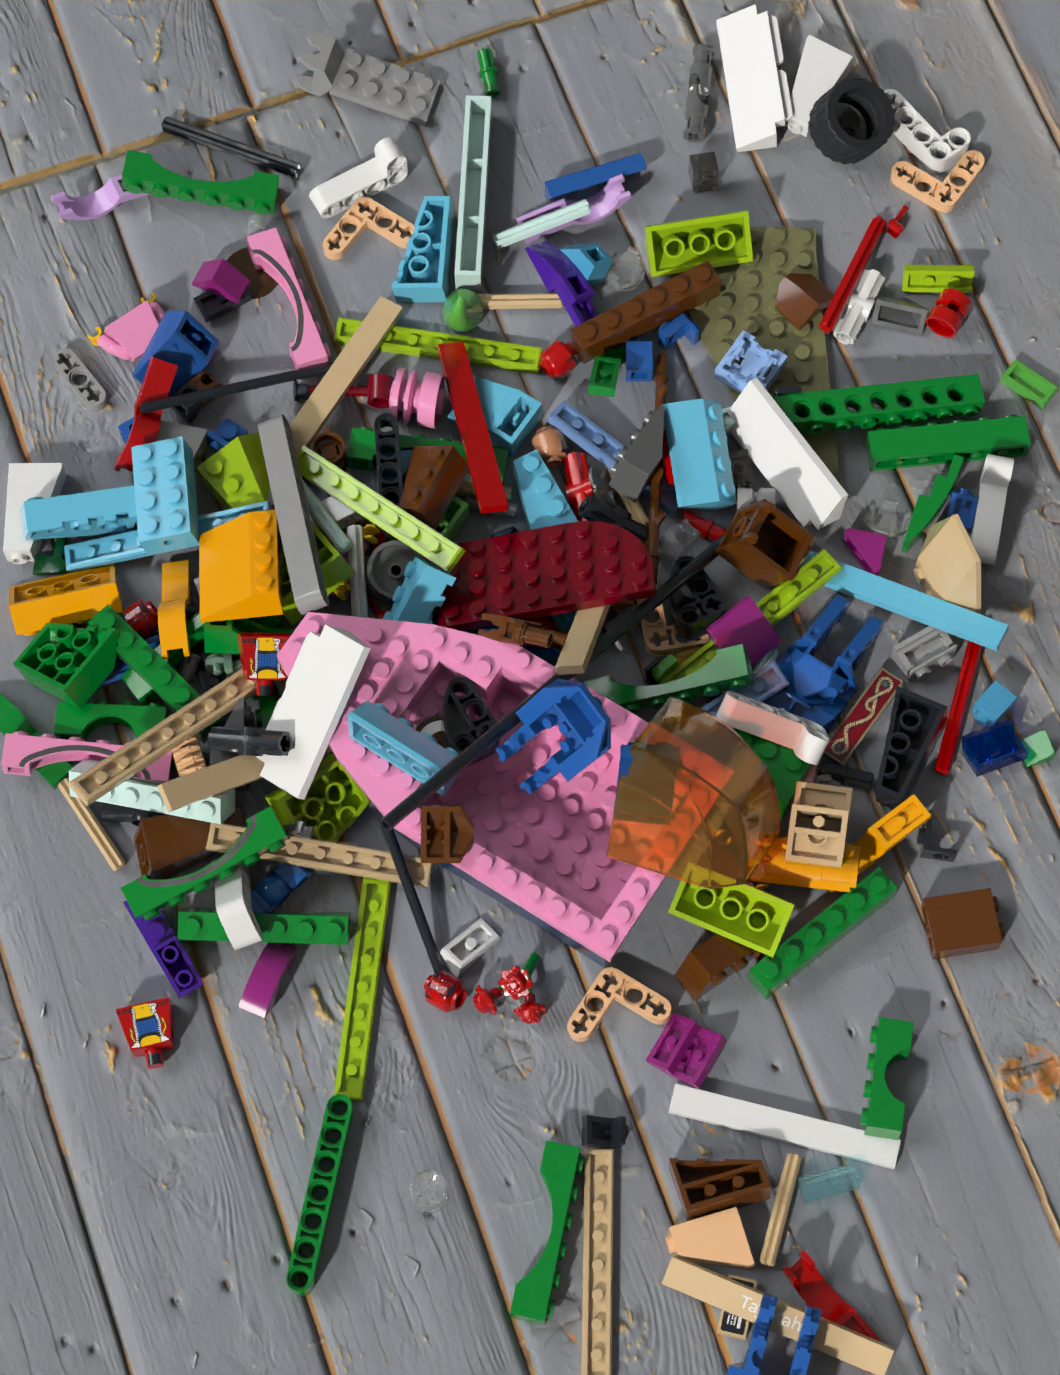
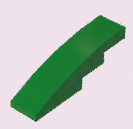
(929, 508)

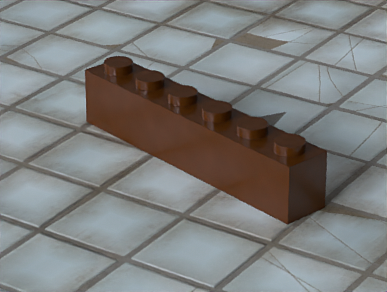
(646, 311)

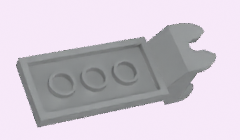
(367, 80)

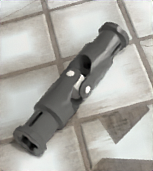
(698, 93)

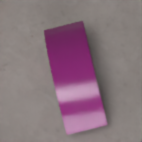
(266, 978)

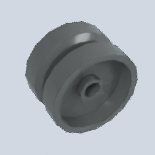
(387, 557)

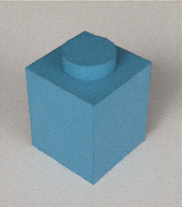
(993, 704)

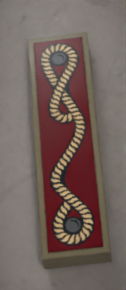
(862, 717)

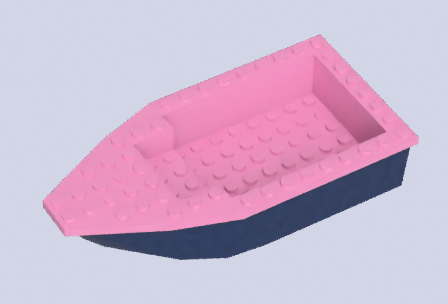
(528, 851)

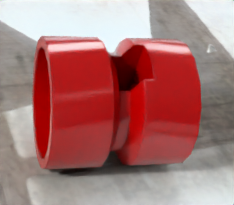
(948, 313)

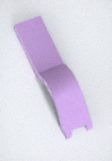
(94, 204)
(601, 206)

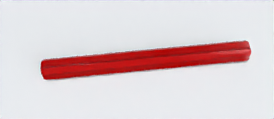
(852, 274)
(958, 708)

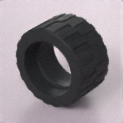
(872, 105)

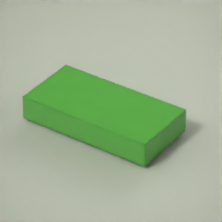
(1029, 384)

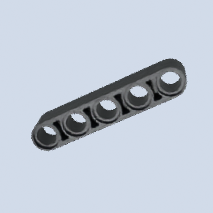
(388, 465)

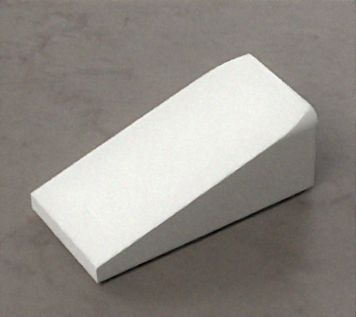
(468, 947)

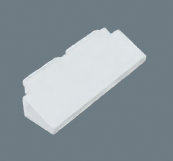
(754, 86)
(786, 458)
(313, 705)

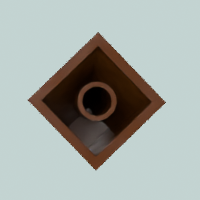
(174, 843)

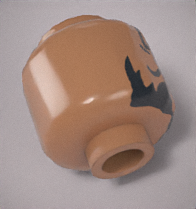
(550, 445)

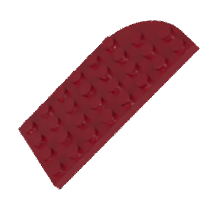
(546, 573)

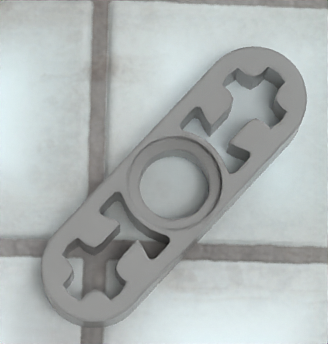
(80, 369)

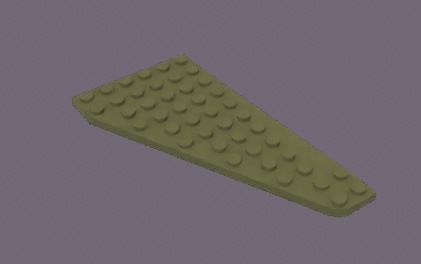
(748, 305)

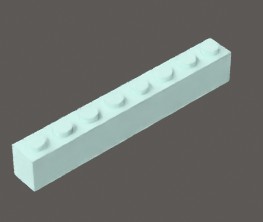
(473, 193)

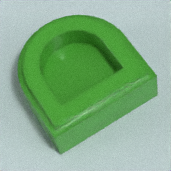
(664, 667)

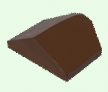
(801, 298)
(445, 833)

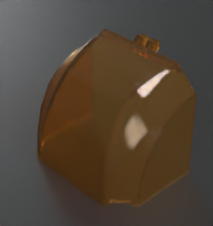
(695, 802)

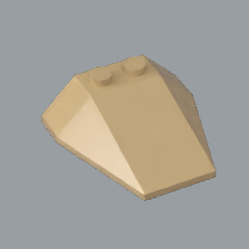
(950, 565)

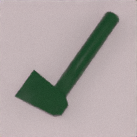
(51, 564)

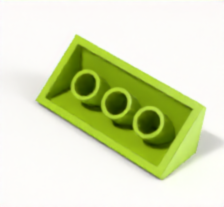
(689, 242)
(736, 913)

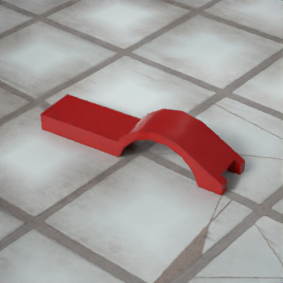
(146, 426)
(818, 1294)

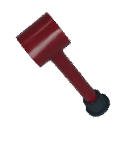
(377, 390)

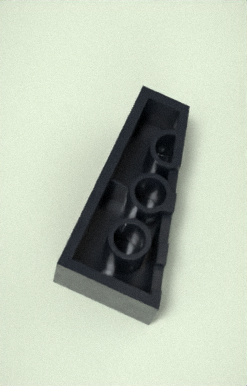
(908, 744)

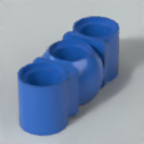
(277, 887)

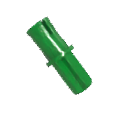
(488, 73)

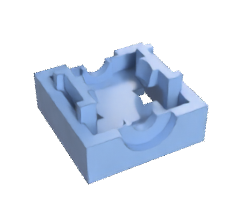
(755, 364)

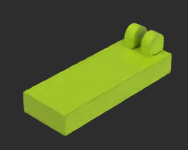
(937, 278)

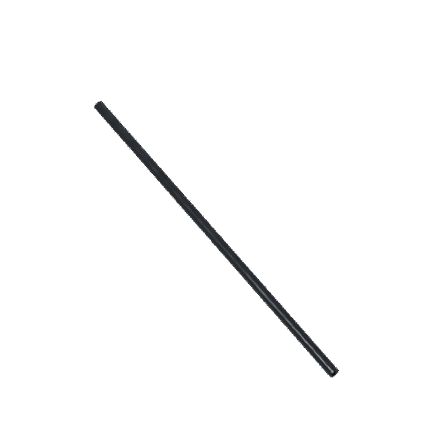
(510, 720)

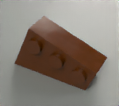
(432, 482)
(712, 964)
(718, 1185)

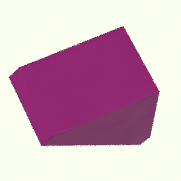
(222, 280)
(866, 548)

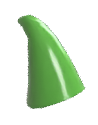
(462, 310)

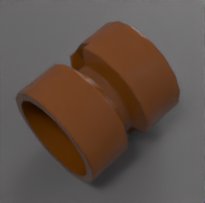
(332, 448)

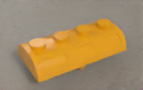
(810, 875)

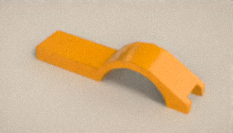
(172, 609)
(890, 831)

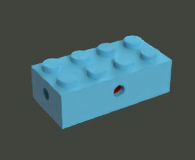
(165, 496)

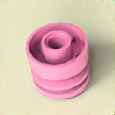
(418, 398)

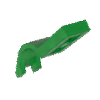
(606, 372)
(13, 720)

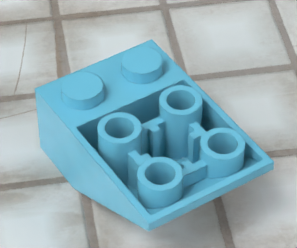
(507, 413)

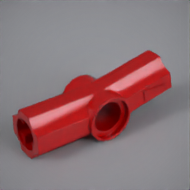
(578, 481)

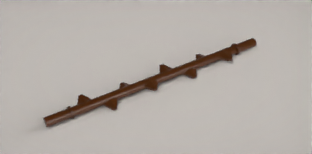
(656, 516)

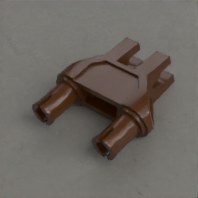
(522, 632)

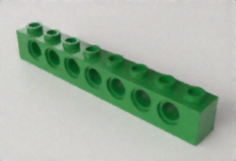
(964, 388)

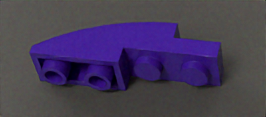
(566, 279)
(168, 953)

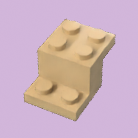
(818, 824)

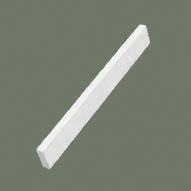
(783, 1126)

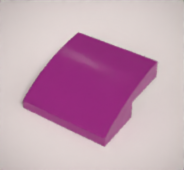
(745, 626)
(686, 1050)

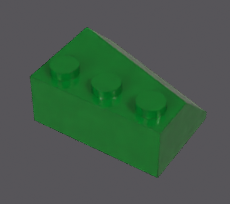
(69, 660)
(782, 765)

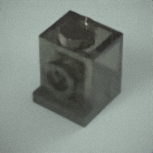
(703, 172)
(739, 462)

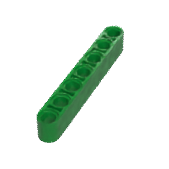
(323, 1208)

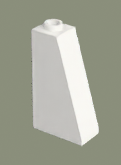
(818, 72)
(25, 482)

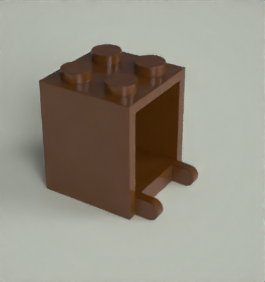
(755, 532)

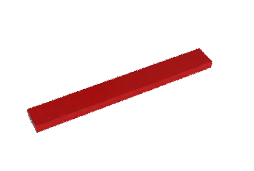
(472, 428)

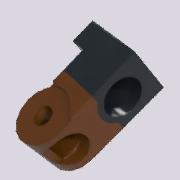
(200, 382)

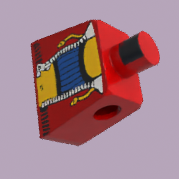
(260, 660)
(149, 1029)

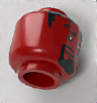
(558, 359)
(142, 617)
(445, 991)

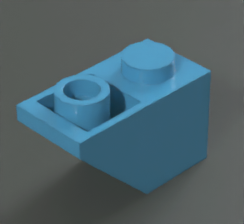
(590, 260)

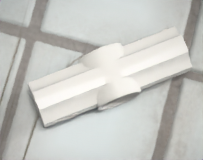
(859, 307)

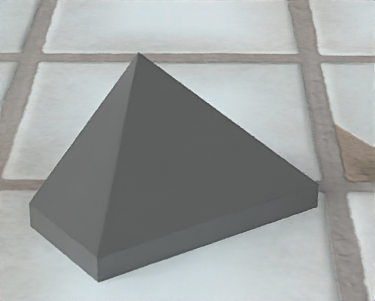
(899, 314)

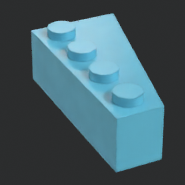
(539, 493)
(80, 514)
(419, 592)

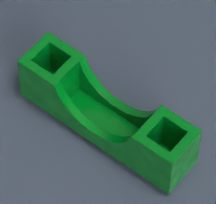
(84, 721)
(884, 1112)

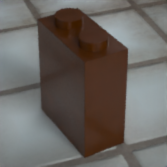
(962, 923)

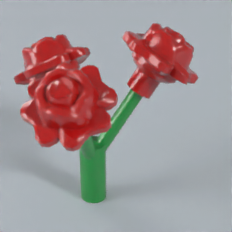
(516, 984)

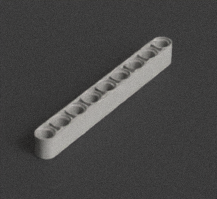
(293, 515)

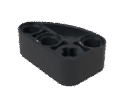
(695, 607)
(457, 727)

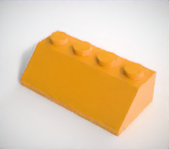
(64, 599)

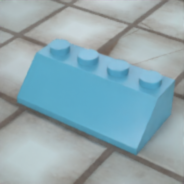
(699, 455)
(399, 742)

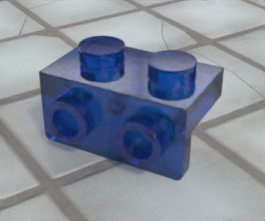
(993, 748)

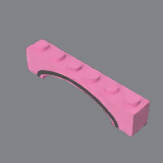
(270, 255)
(26, 753)

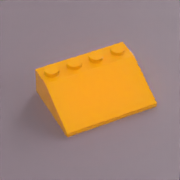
(241, 568)

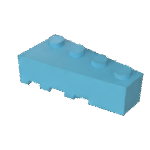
(427, 261)

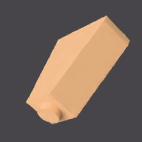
(712, 1240)

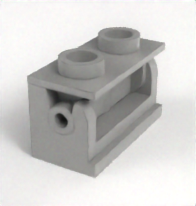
(923, 652)

